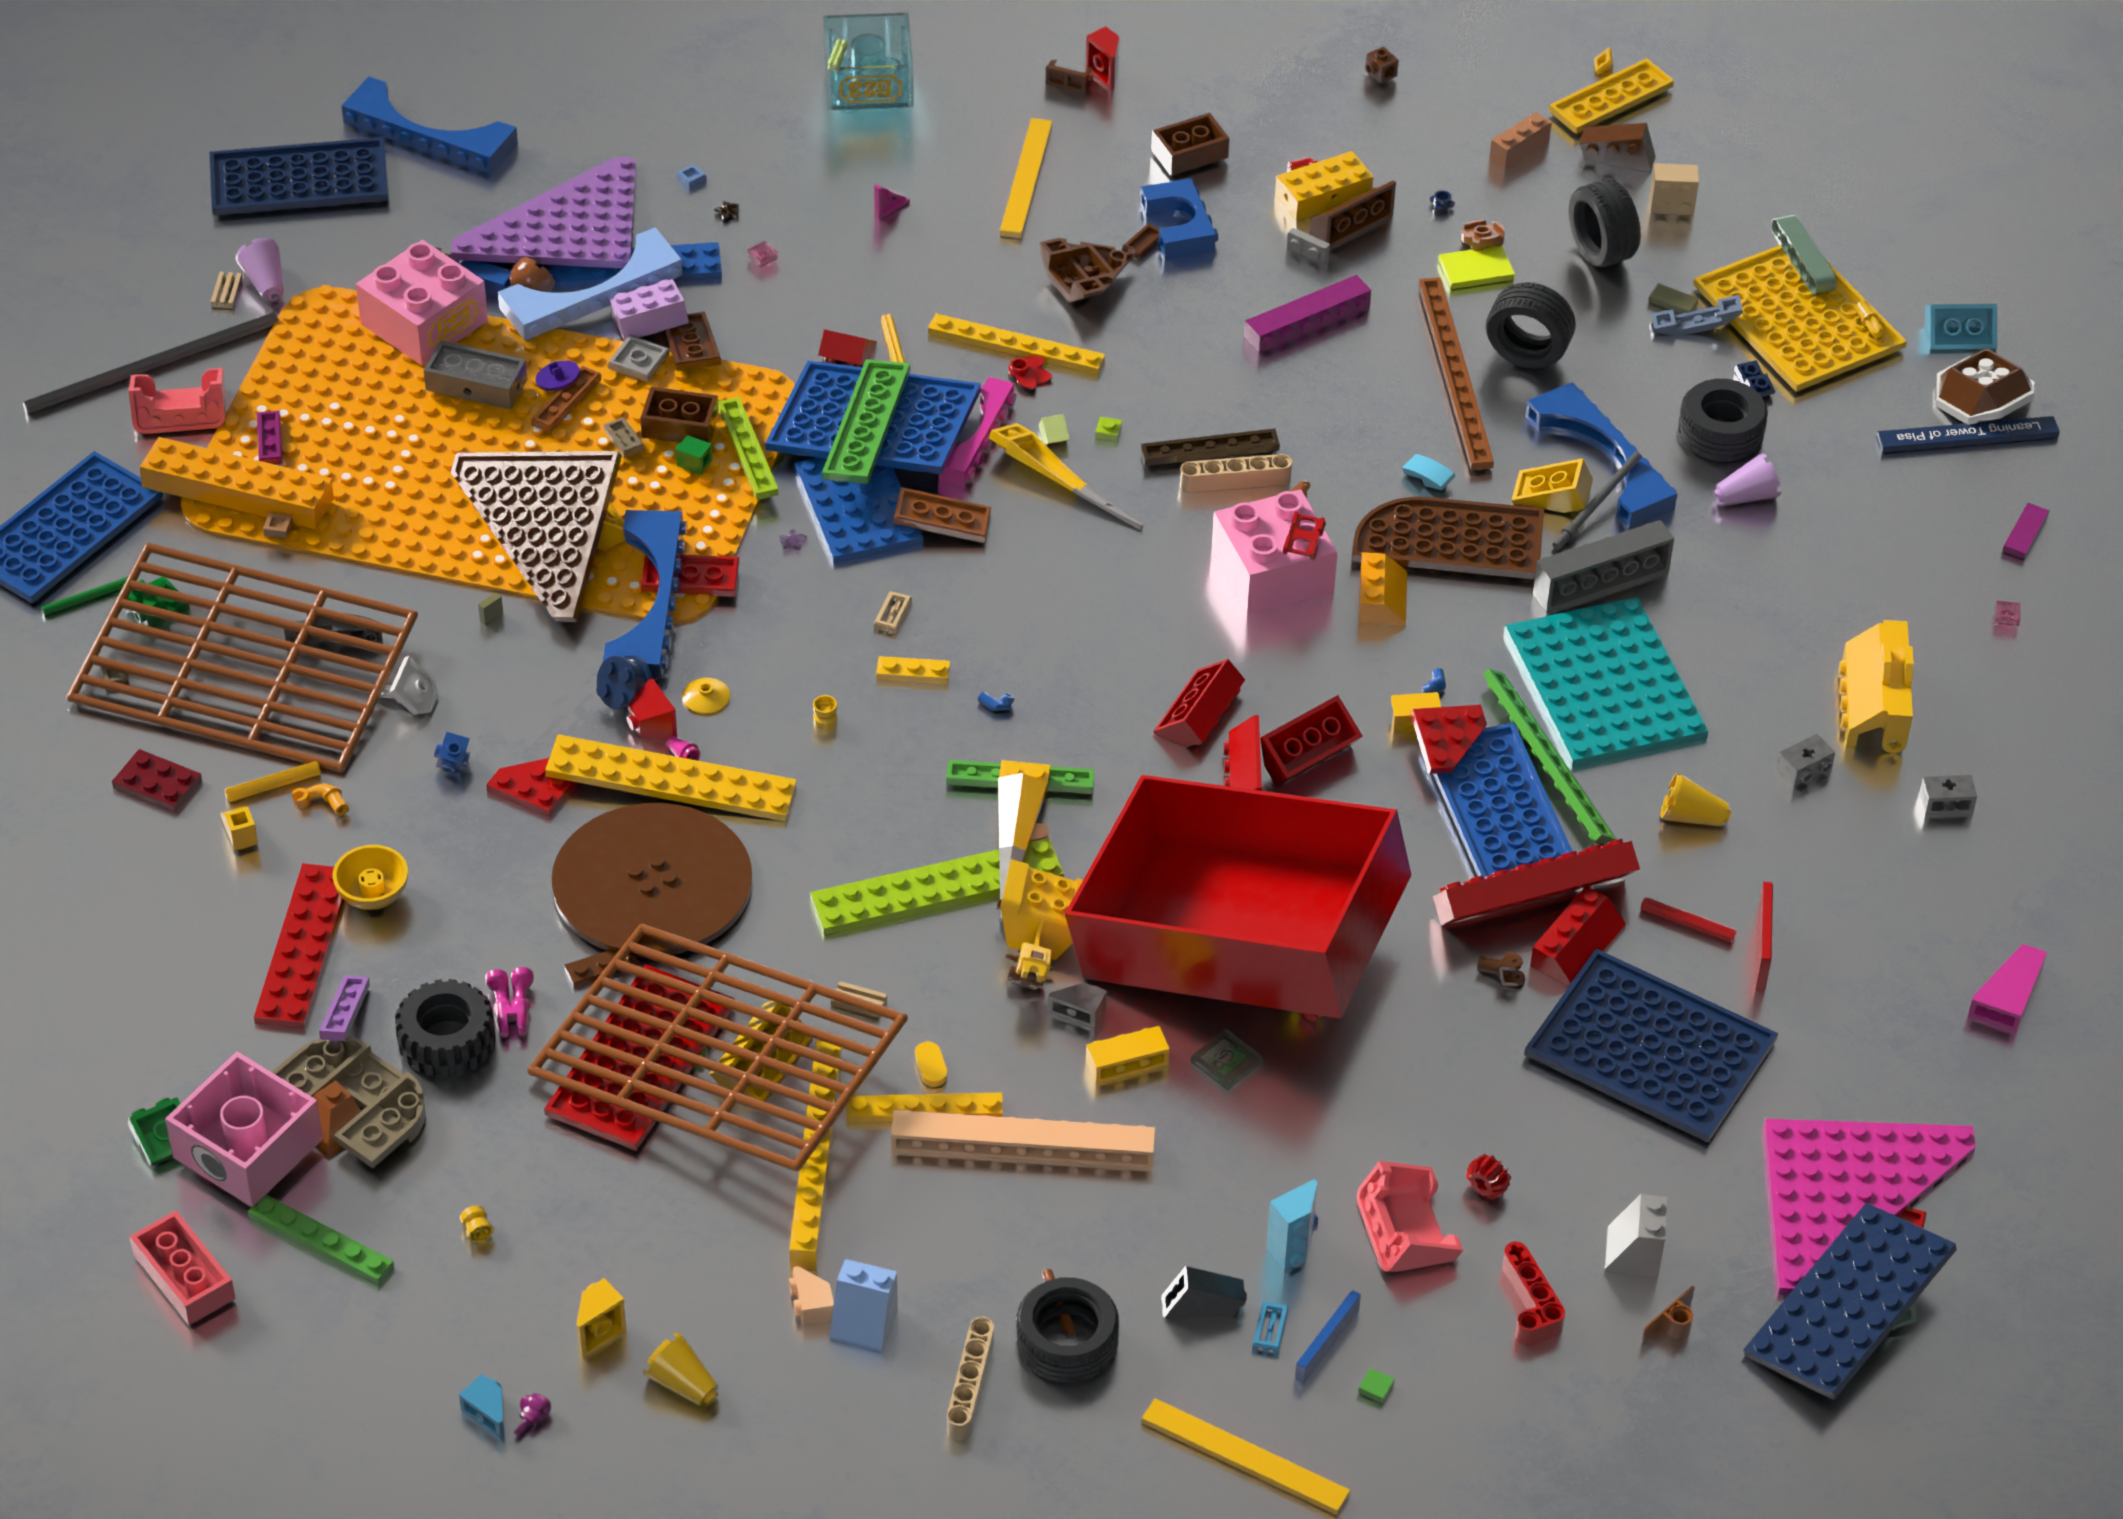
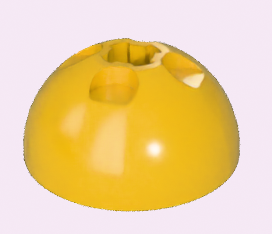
(370, 876)

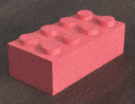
(182, 1267)

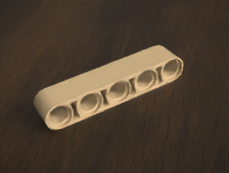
(1235, 473)
(970, 1389)

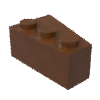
(1619, 146)

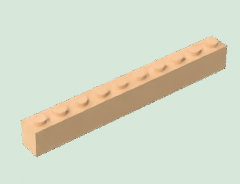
(1022, 1139)

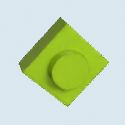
(1108, 429)

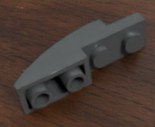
(338, 627)

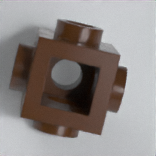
(1381, 65)

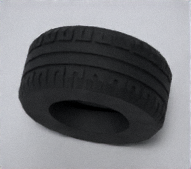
(1720, 439)

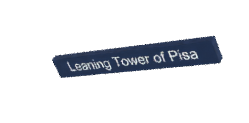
(1967, 434)

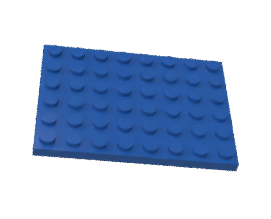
(919, 436)

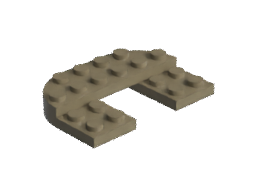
(389, 1098)

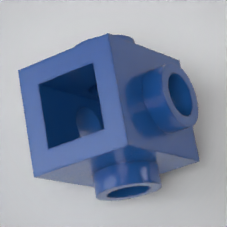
(452, 753)

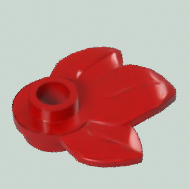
(1029, 371)

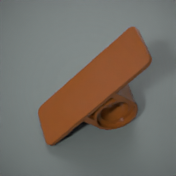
(1674, 1320)

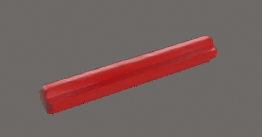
(1688, 920)

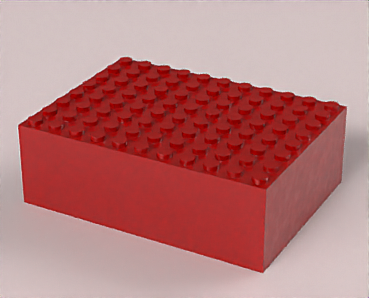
(1240, 895)

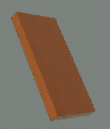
(942, 515)

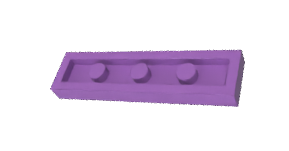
(344, 1008)

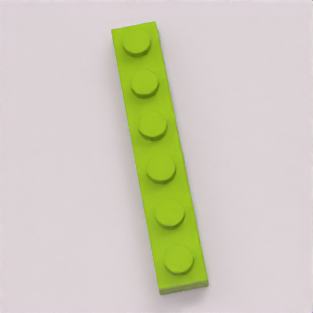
(748, 448)

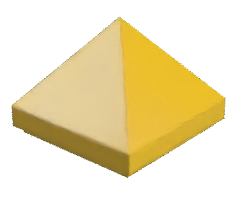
(1604, 61)

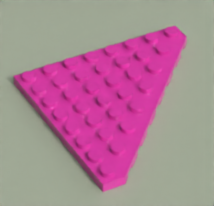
(1831, 1168)

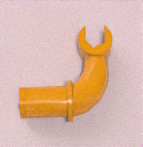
(328, 792)

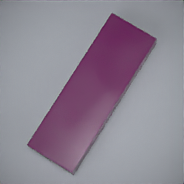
(269, 437)
(2025, 530)

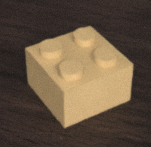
(1674, 189)

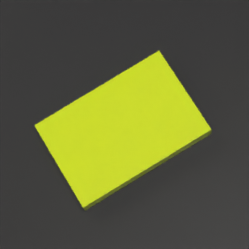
(1476, 267)

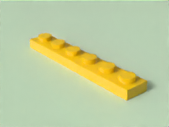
(881, 1107)

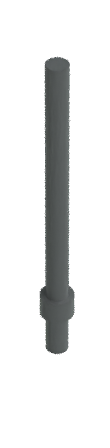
(1571, 529)

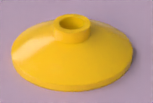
(706, 696)

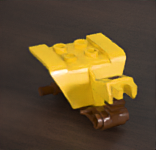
(1035, 921)

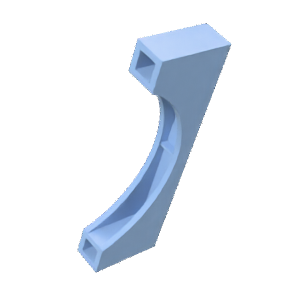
(539, 312)

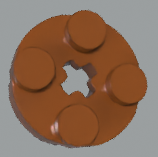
(1482, 235)

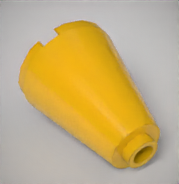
(1693, 804)
(681, 1371)

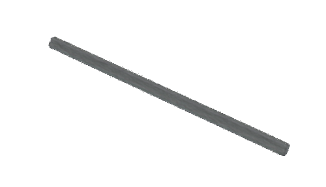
(150, 363)

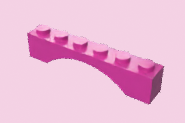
(995, 401)

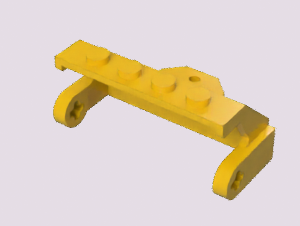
(1878, 684)

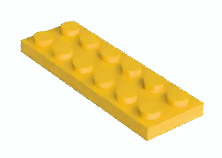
(1611, 95)

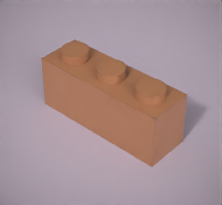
(1520, 140)

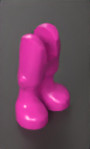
(507, 1011)

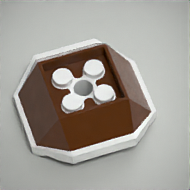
(1983, 388)

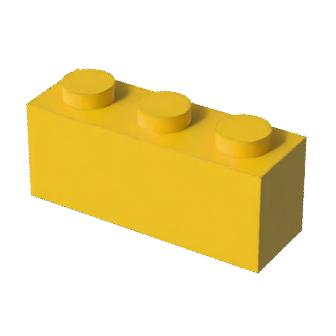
(1127, 1054)

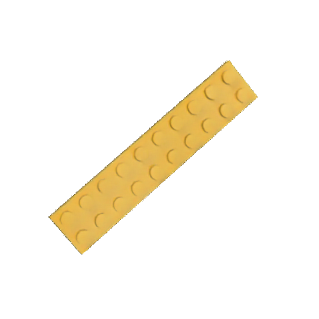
(671, 777)

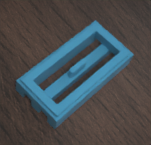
(1267, 1345)

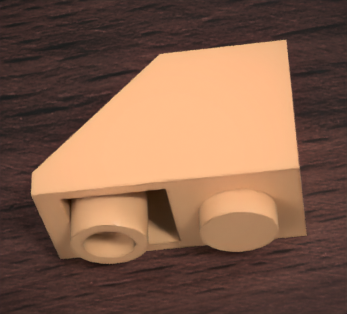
(813, 1297)

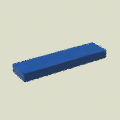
(1327, 1336)

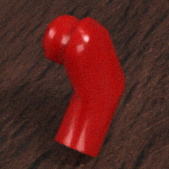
(1292, 165)

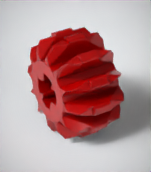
(1488, 1176)

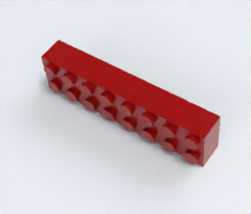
(1536, 882)

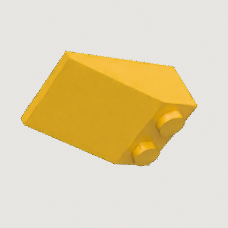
(1554, 487)

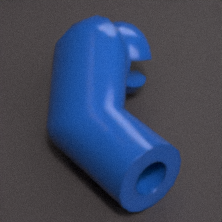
(1437, 684)
(993, 704)

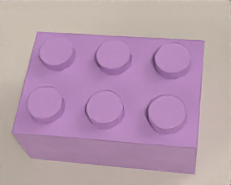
(648, 309)

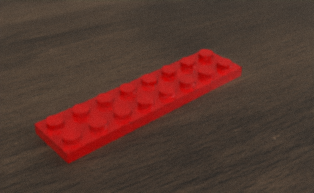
(301, 949)

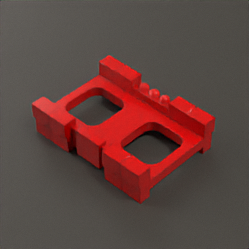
(1310, 536)

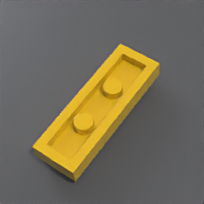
(913, 670)

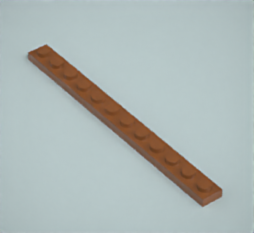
(1456, 374)

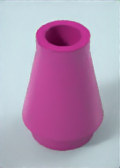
(683, 748)

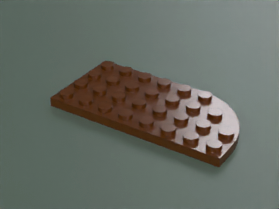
(1454, 536)

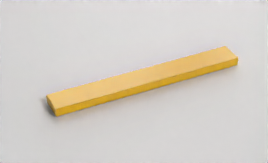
(1026, 178)
(1245, 1456)

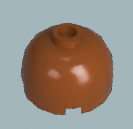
(531, 276)

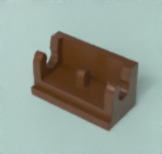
(1068, 78)

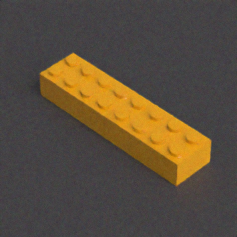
(236, 482)

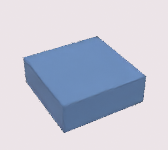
(691, 176)

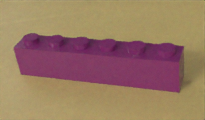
(1307, 313)

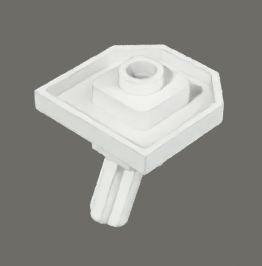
(412, 688)

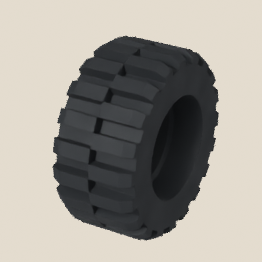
(446, 1053)

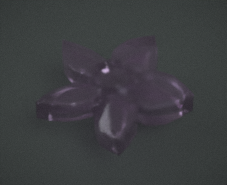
(793, 539)

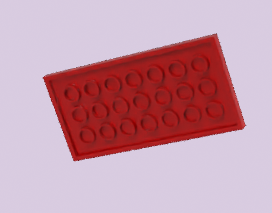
(614, 1122)

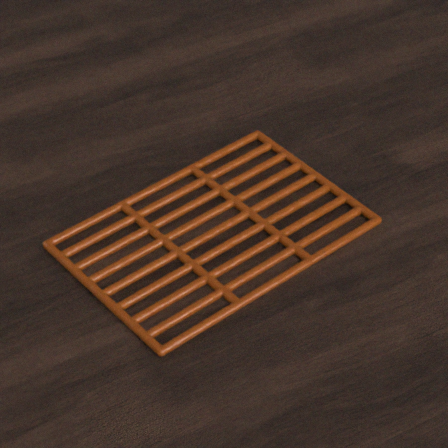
(286, 667)
(745, 1078)

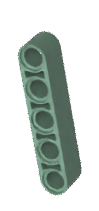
(1803, 254)

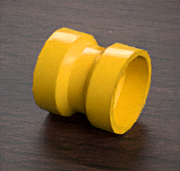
(825, 712)
(476, 1224)

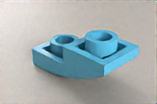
(1430, 471)

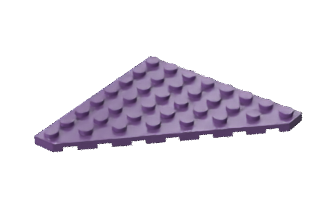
(570, 225)

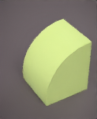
(1054, 429)

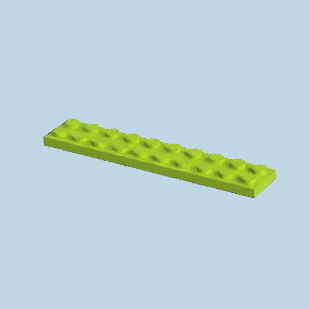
(921, 888)

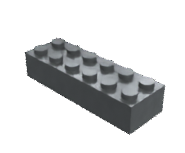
(1603, 565)

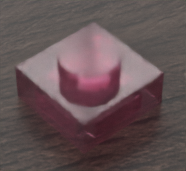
(762, 254)
(2007, 613)

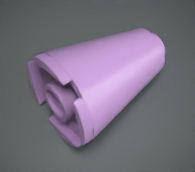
(263, 267)
(1749, 483)

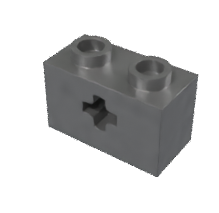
(1805, 760)
(1948, 794)

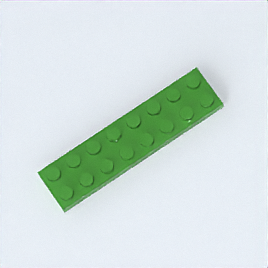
(866, 421)

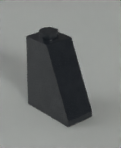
(1203, 1294)

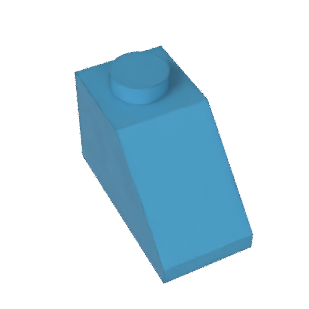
(485, 1404)

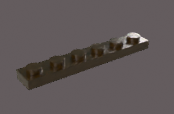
(1209, 447)

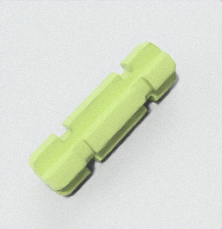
(837, 55)

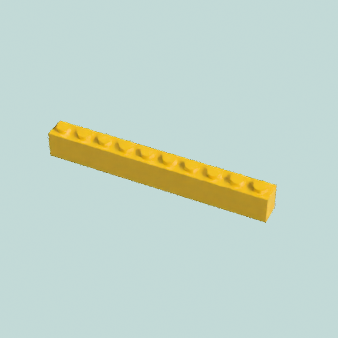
(814, 1174)

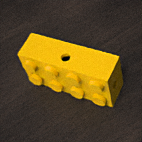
(1322, 185)

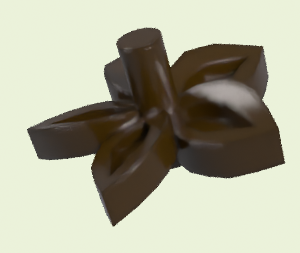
(728, 209)

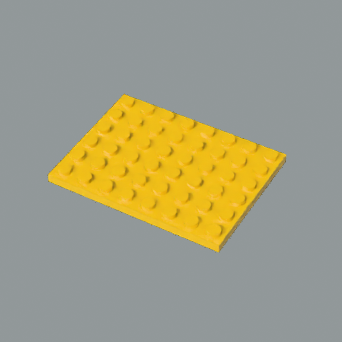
(1791, 328)

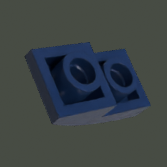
(1752, 375)

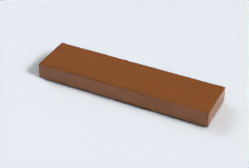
(565, 400)

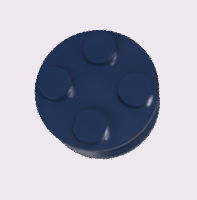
(621, 680)

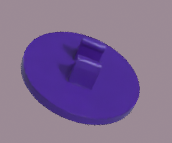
(557, 375)

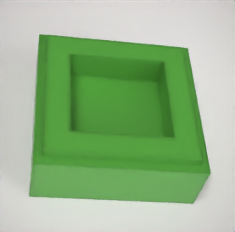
(1376, 1385)

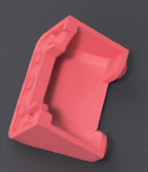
(177, 408)
(1401, 1219)

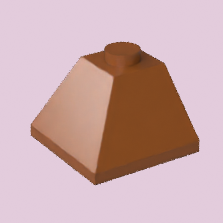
(335, 1110)

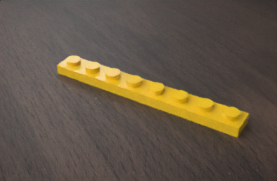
(1016, 343)

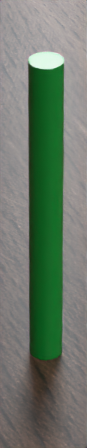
(82, 597)

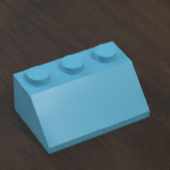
(1961, 326)
(1292, 1225)

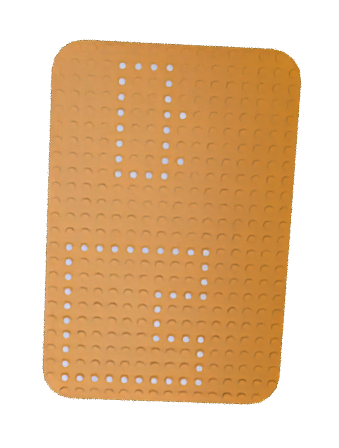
(367, 422)

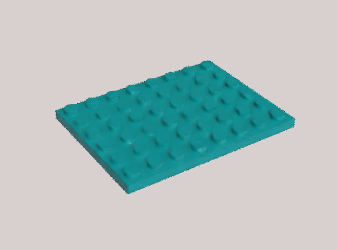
(1605, 681)

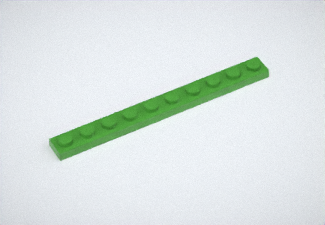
(1550, 758)

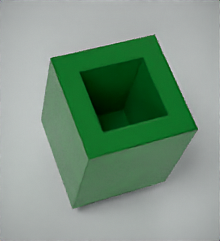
(693, 454)

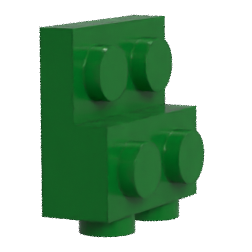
(156, 601)
(151, 1130)

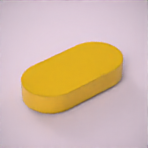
(931, 1064)

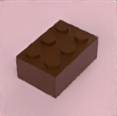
(1190, 144)
(678, 413)

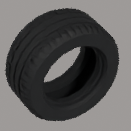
(1604, 222)
(1540, 304)
(1067, 1362)

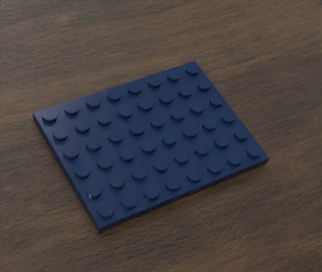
(1651, 1044)

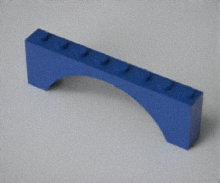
(478, 147)
(1572, 412)
(660, 539)

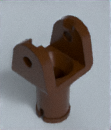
(1506, 968)

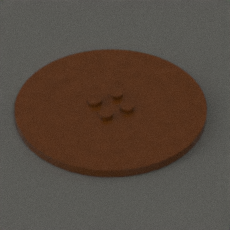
(653, 869)

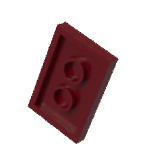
(156, 780)

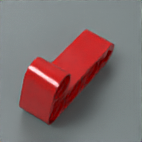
(1536, 1296)

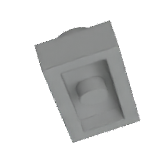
(1308, 246)

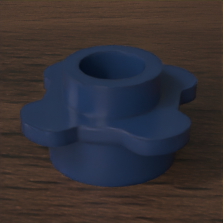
(1442, 200)

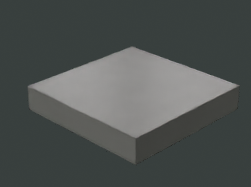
(638, 358)

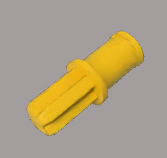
(1869, 318)

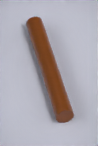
(1064, 1318)

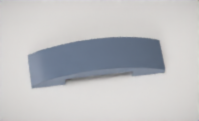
(1700, 320)

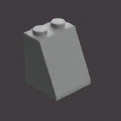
(1638, 1238)

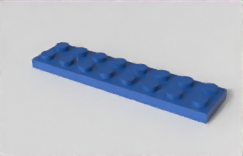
(698, 263)

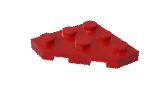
(1447, 734)
(530, 787)

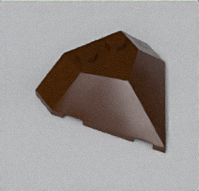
(1082, 268)

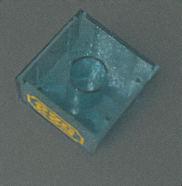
(875, 65)

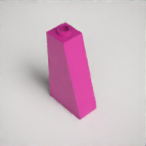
(2009, 990)

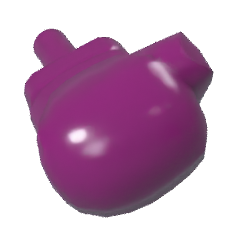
(534, 1410)

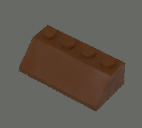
(1354, 214)

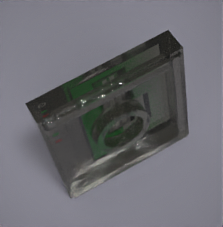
(1227, 1059)

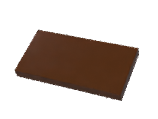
(693, 343)

